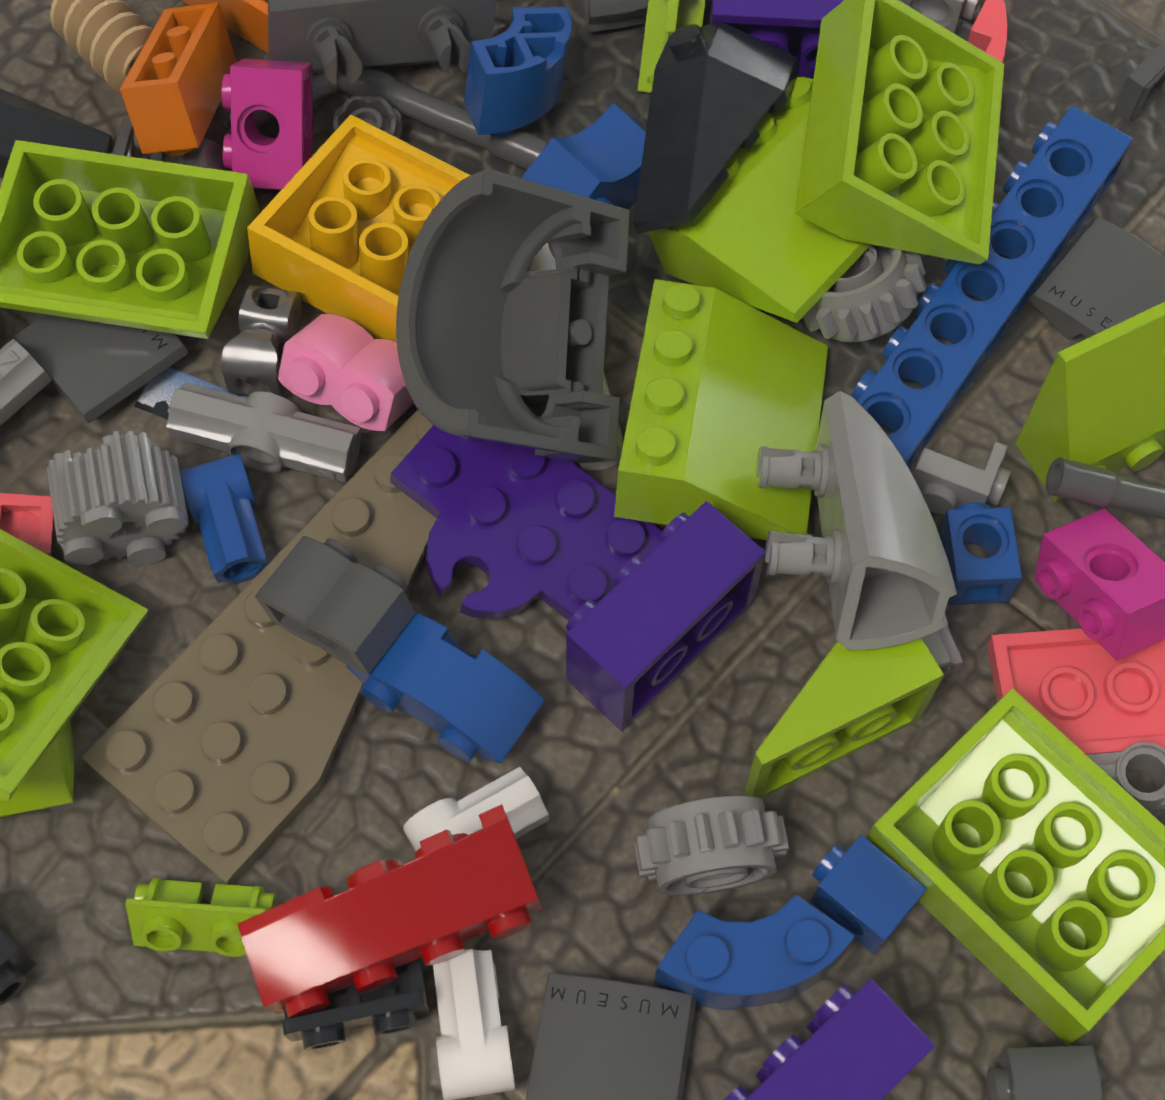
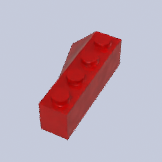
(391, 917)

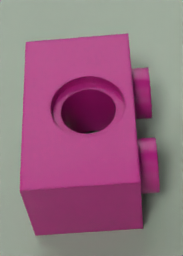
(287, 93)
(1105, 582)

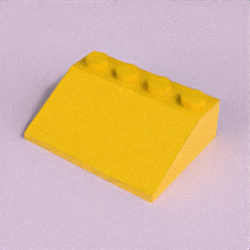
(350, 224)

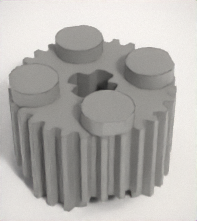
(117, 501)

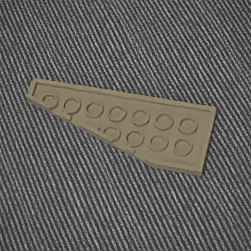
(249, 711)

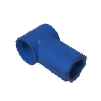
(223, 507)

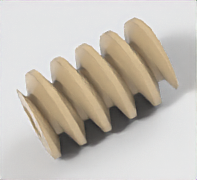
(103, 35)

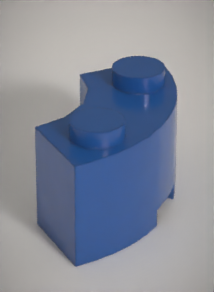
(518, 71)
(596, 162)
(460, 695)
(754, 961)

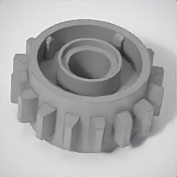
(869, 296)
(711, 845)

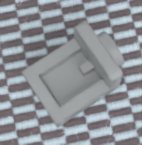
(952, 483)

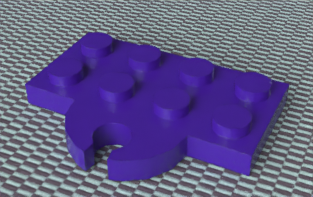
(522, 520)

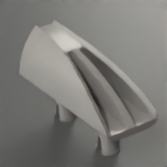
(877, 531)

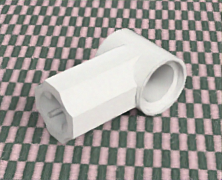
(512, 790)
(472, 1041)

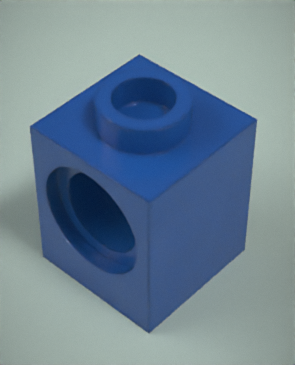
(978, 578)
(865, 892)

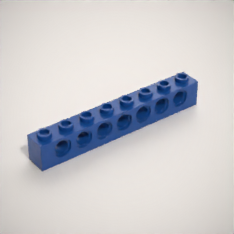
(1059, 188)

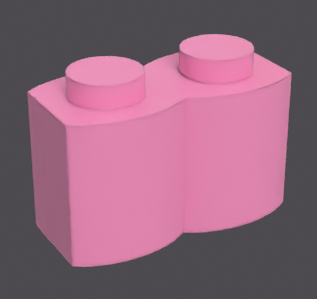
(346, 368)

